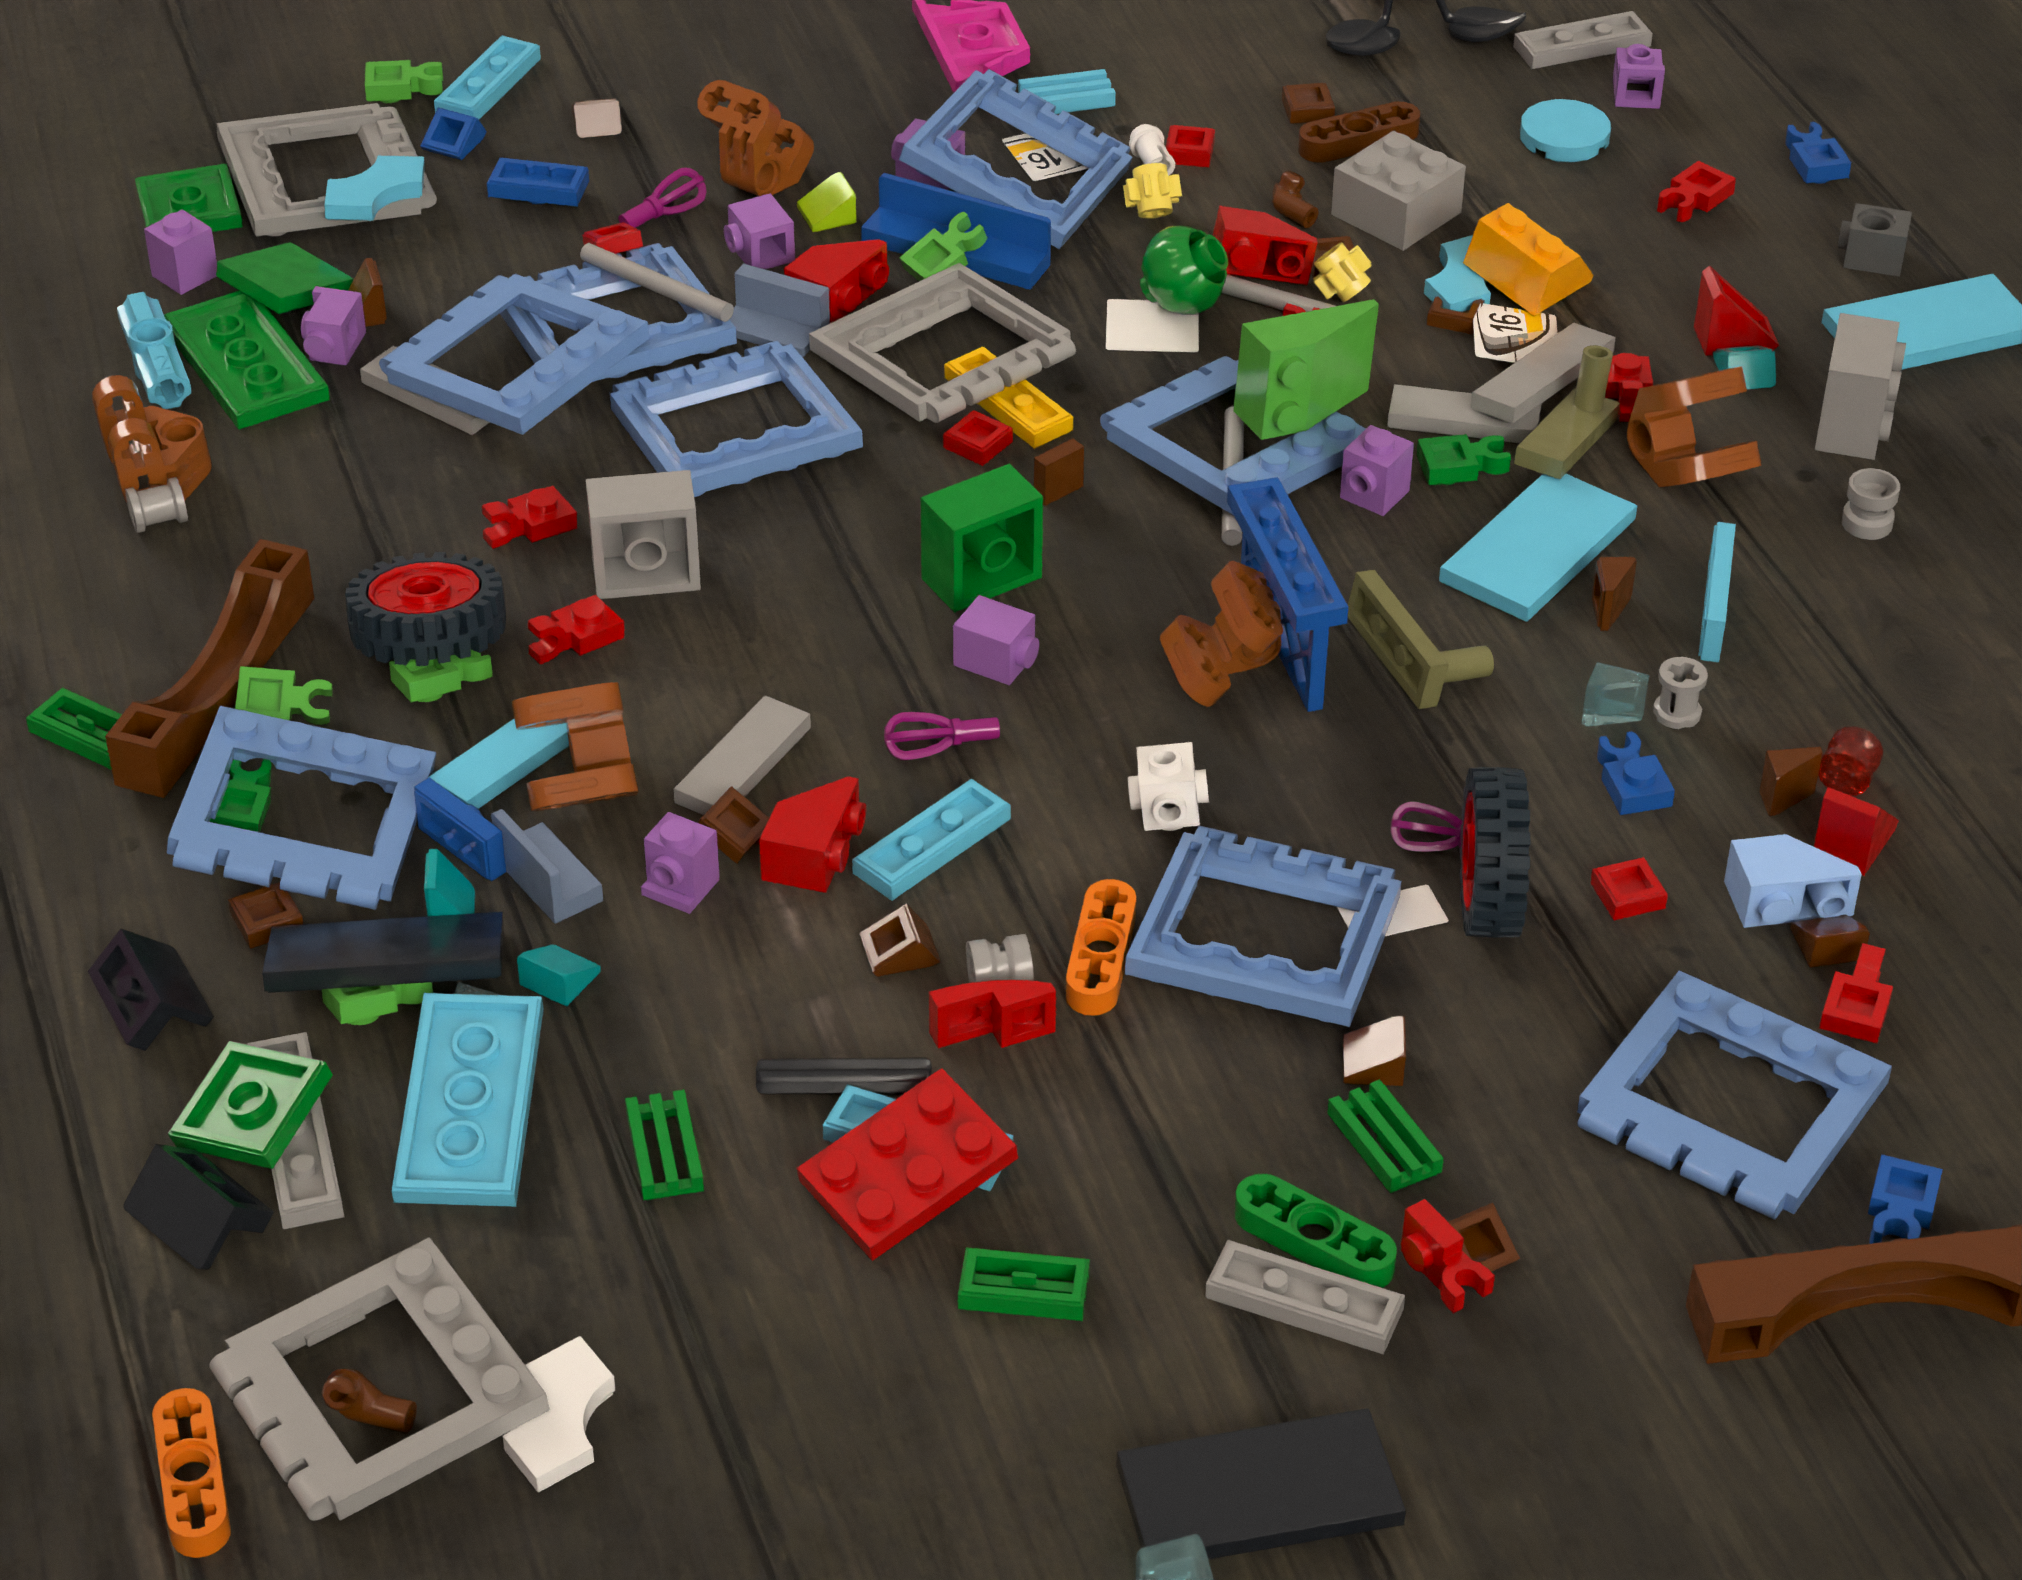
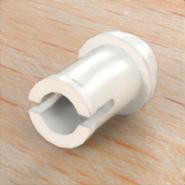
(1148, 145)

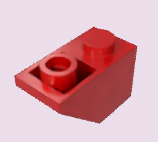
(1264, 246)
(848, 269)
(811, 835)

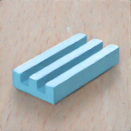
(1073, 90)

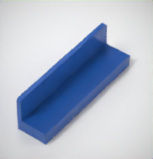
(1016, 240)

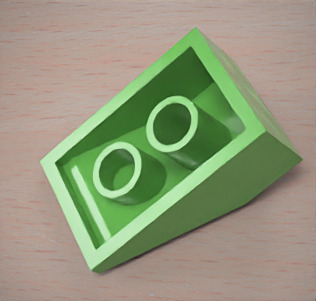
(1303, 367)

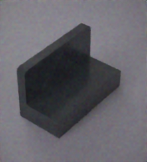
(145, 987)
(192, 1204)

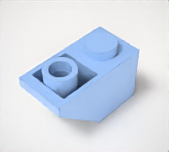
(1788, 881)

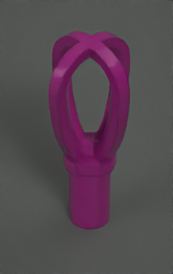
(655, 208)
(953, 730)
(1396, 824)

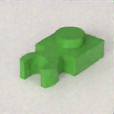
(397, 80)
(939, 251)
(433, 681)
(275, 694)
(367, 1003)

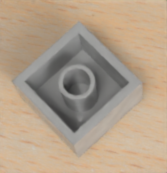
(1398, 190)
(1860, 386)
(643, 534)

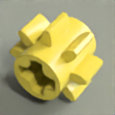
(1152, 190)
(1342, 272)

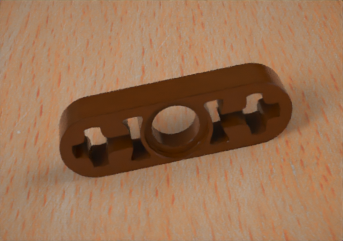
(1354, 131)

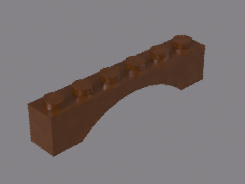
(164, 734)
(1758, 1302)

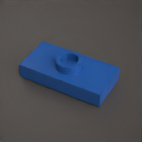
(538, 182)
(460, 829)

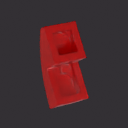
(1006, 1008)

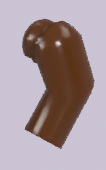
(1289, 201)
(364, 1403)

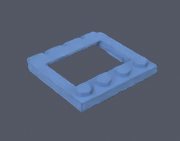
(969, 175)
(667, 341)
(601, 343)
(736, 460)
(1293, 460)
(300, 865)
(1270, 980)
(1707, 1155)

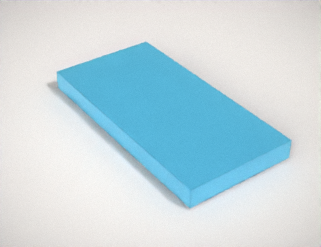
(1944, 319)
(1537, 544)
(468, 1100)

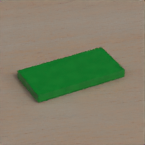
(246, 359)

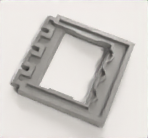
(262, 187)
(855, 338)
(297, 1433)

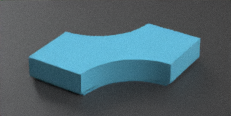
(383, 183)
(1456, 283)

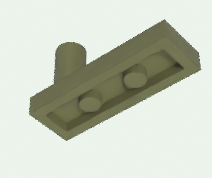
(1574, 422)
(1405, 646)

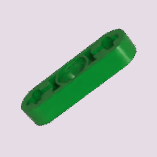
(1300, 1209)

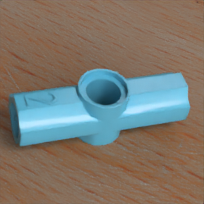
(154, 350)

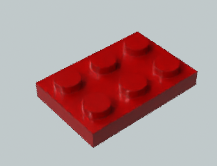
(907, 1163)

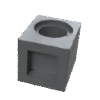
(1875, 239)

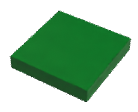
(200, 191)
(281, 276)
(250, 1104)

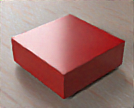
(1191, 145)
(614, 238)
(978, 437)
(1628, 888)

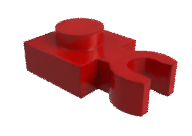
(1696, 188)

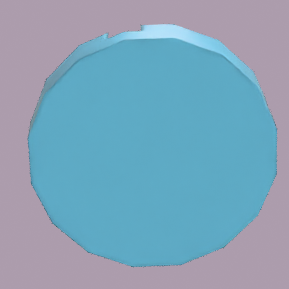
(1565, 130)

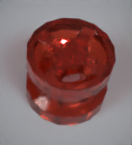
(1850, 760)

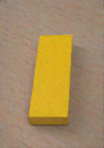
(1021, 406)

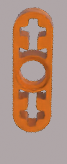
(1106, 964)
(208, 1489)

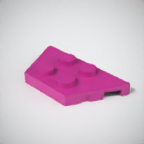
(972, 38)

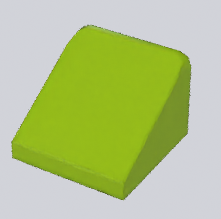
(829, 204)

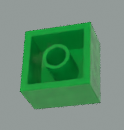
(981, 537)

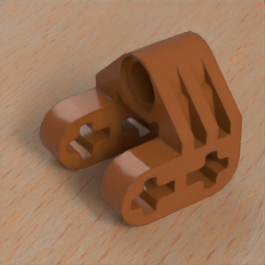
(752, 139)
(1664, 434)
(162, 444)
(1241, 639)
(595, 743)

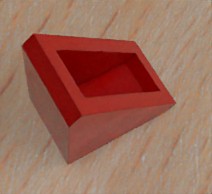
(1728, 318)
(1853, 829)

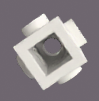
(1168, 787)

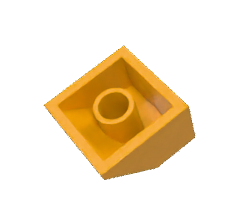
(1525, 260)

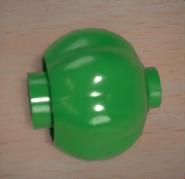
(1184, 270)

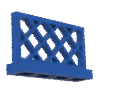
(1298, 577)

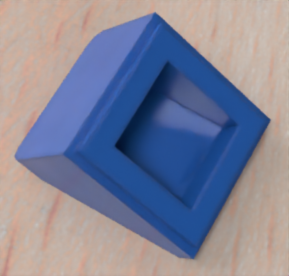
(453, 134)

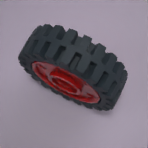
(425, 608)
(1494, 852)

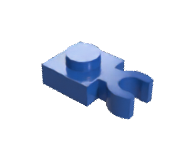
(1816, 158)
(1633, 780)
(1903, 1198)

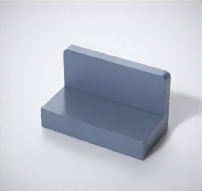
(778, 308)
(547, 869)

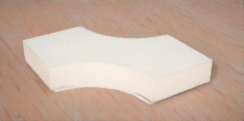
(556, 1440)

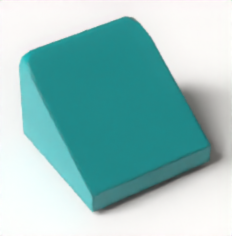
(1756, 361)
(446, 887)
(555, 973)

